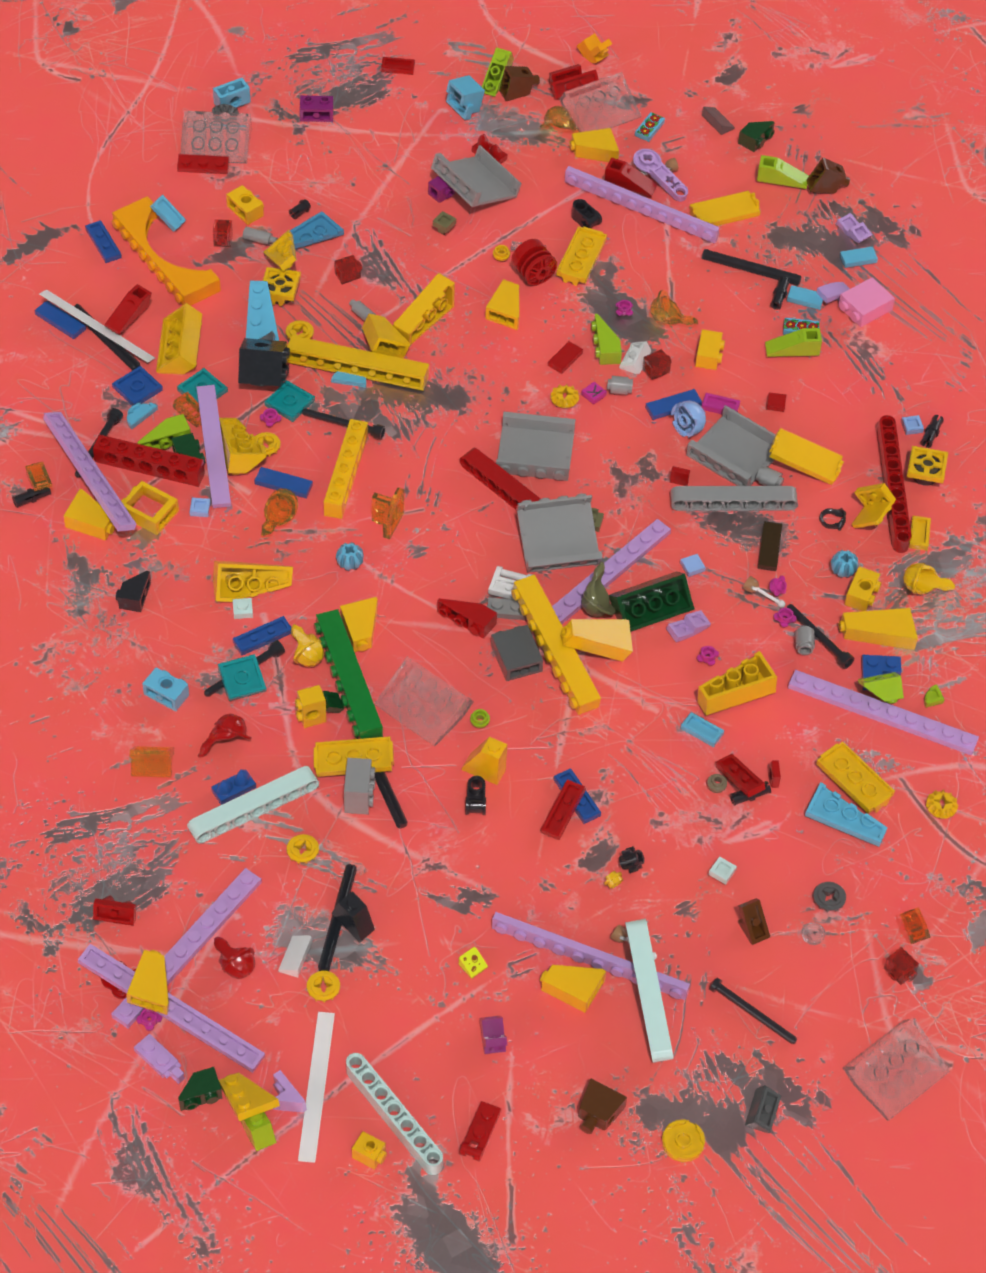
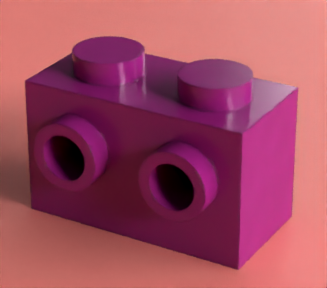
(316, 108)

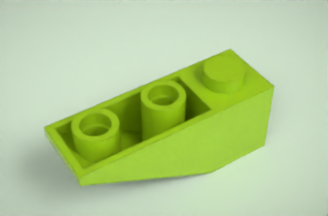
(495, 71)
(779, 172)
(607, 342)
(797, 343)
(161, 435)
(259, 1131)

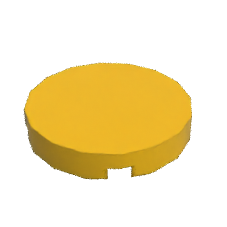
(683, 1140)

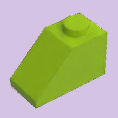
(885, 686)

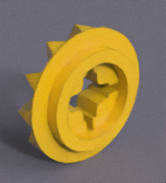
(297, 326)
(570, 400)
(271, 440)
(934, 806)
(297, 843)
(331, 982)

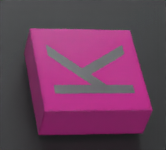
(594, 393)

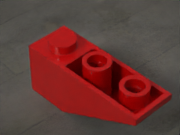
(628, 177)
(129, 309)
(470, 615)

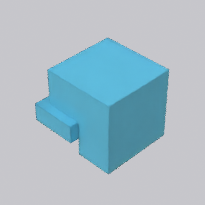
(464, 96)

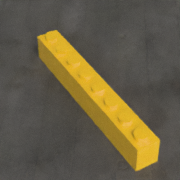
(358, 362)
(564, 659)

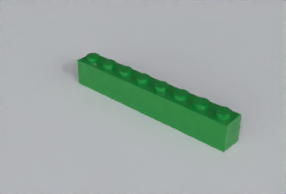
(348, 675)

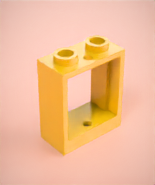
(161, 518)

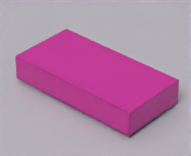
(716, 403)

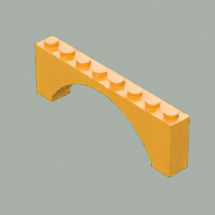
(185, 284)

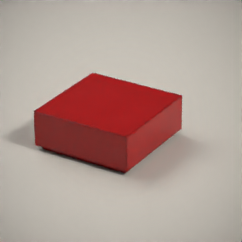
(776, 402)
(679, 476)
(774, 774)

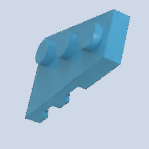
(315, 230)

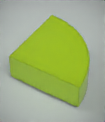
(933, 697)

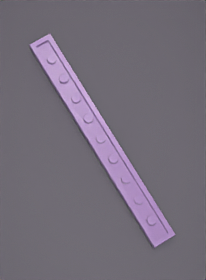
(642, 204)
(89, 471)
(614, 567)
(883, 712)
(197, 937)
(582, 953)
(179, 1012)

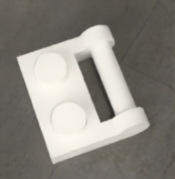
(502, 586)

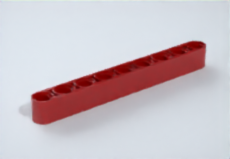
(894, 480)

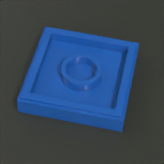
(137, 386)

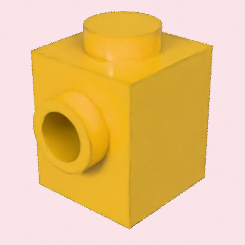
(369, 1150)

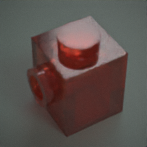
(222, 233)
(348, 269)
(657, 364)
(901, 966)

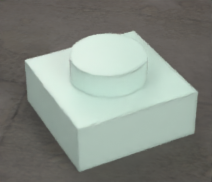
(242, 608)
(722, 870)

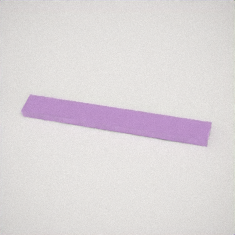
(213, 446)

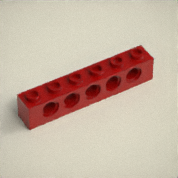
(149, 460)

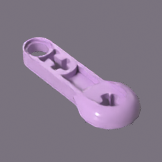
(659, 173)

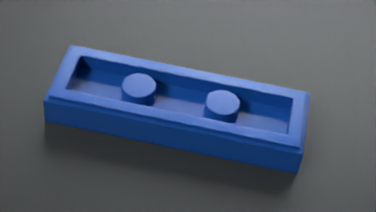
(103, 241)
(60, 319)
(663, 407)
(278, 480)
(262, 635)
(586, 809)

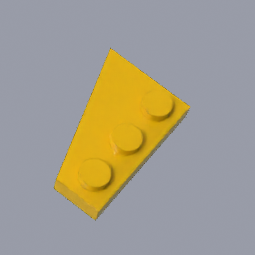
(282, 251)
(246, 1097)

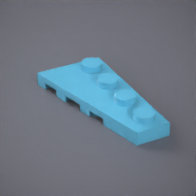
(260, 311)
(837, 813)

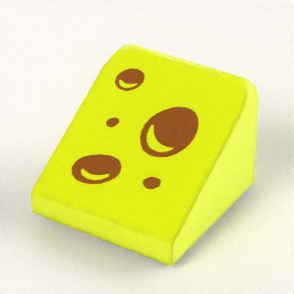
(472, 962)

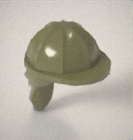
(596, 598)

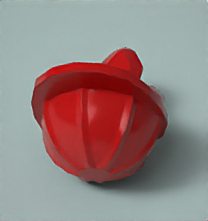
(225, 728)
(235, 961)

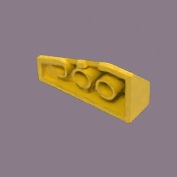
(239, 447)
(247, 580)

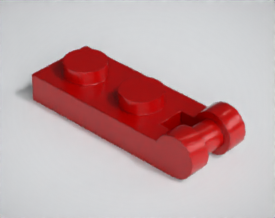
(480, 1130)

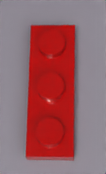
(563, 85)
(203, 164)
(740, 775)
(563, 809)

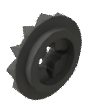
(225, 108)
(827, 889)

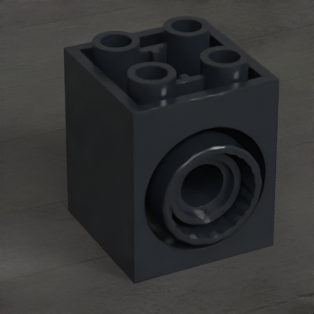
(263, 362)

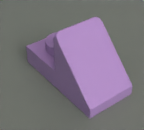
(288, 1096)

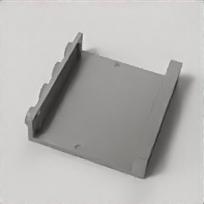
(477, 178)
(536, 445)
(734, 448)
(558, 533)

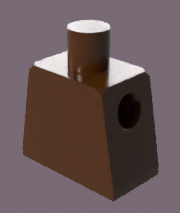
(517, 82)
(827, 177)
(600, 1106)

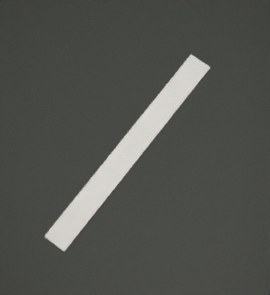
(97, 326)
(316, 1087)

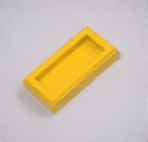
(920, 533)

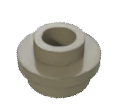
(717, 787)

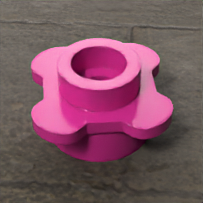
(624, 308)
(270, 417)
(778, 585)
(788, 614)
(708, 651)
(149, 1024)

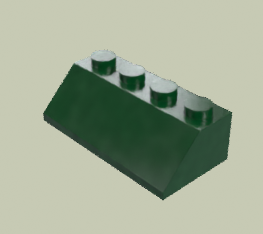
(653, 600)

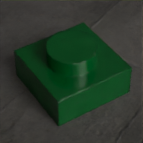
(333, 702)

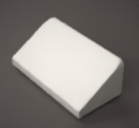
(634, 357)
(295, 955)

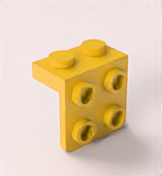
(876, 501)

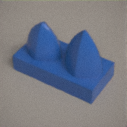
(233, 787)

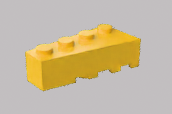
(427, 308)
(738, 685)

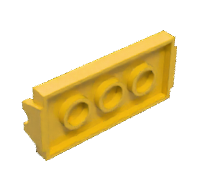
(726, 208)
(581, 255)
(806, 456)
(332, 756)
(855, 777)

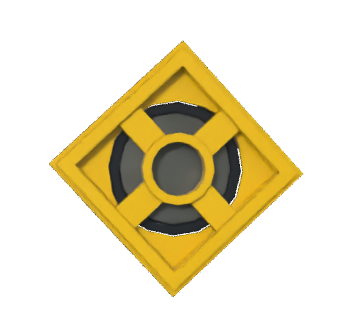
(280, 284)
(927, 465)

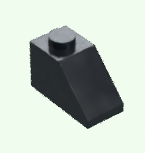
(134, 592)
(354, 916)

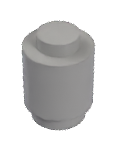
(620, 385)
(769, 477)
(805, 640)

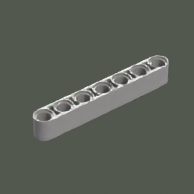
(734, 498)

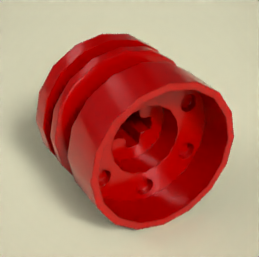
(534, 262)

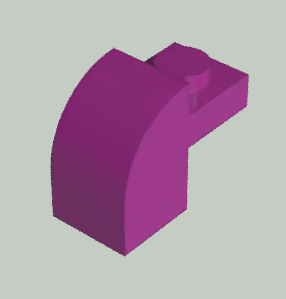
(493, 1034)

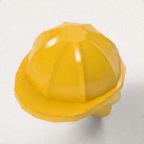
(923, 578)
(309, 648)

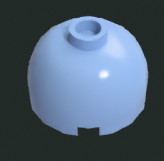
(689, 418)

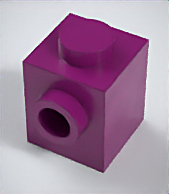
(439, 189)

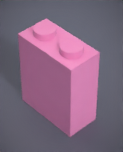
(866, 302)

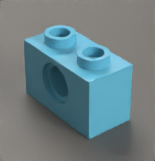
(232, 93)
(166, 689)

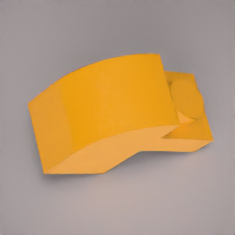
(593, 49)

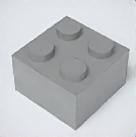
(359, 786)

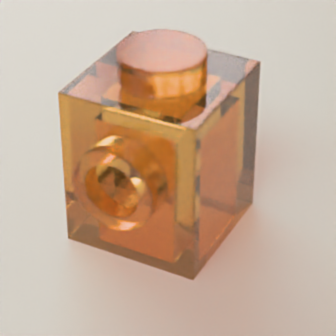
(915, 925)

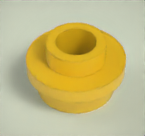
(501, 253)
(613, 879)

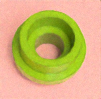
(480, 714)

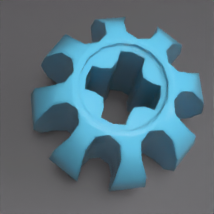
(349, 556)
(844, 563)

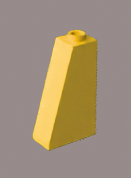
(880, 627)
(599, 636)

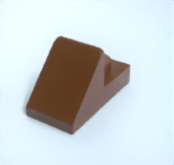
(753, 921)

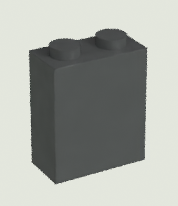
(516, 652)

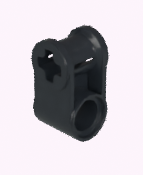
(585, 214)
(476, 798)

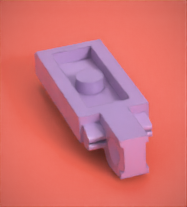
(159, 1058)

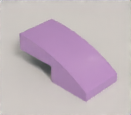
(853, 229)
(832, 291)
(690, 626)

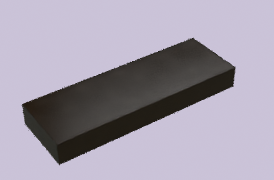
(770, 546)

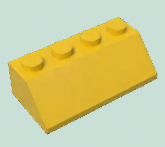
(179, 341)

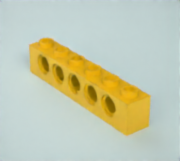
(345, 469)

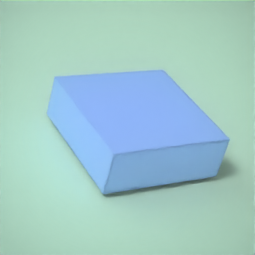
(912, 425)
(200, 507)
(692, 565)

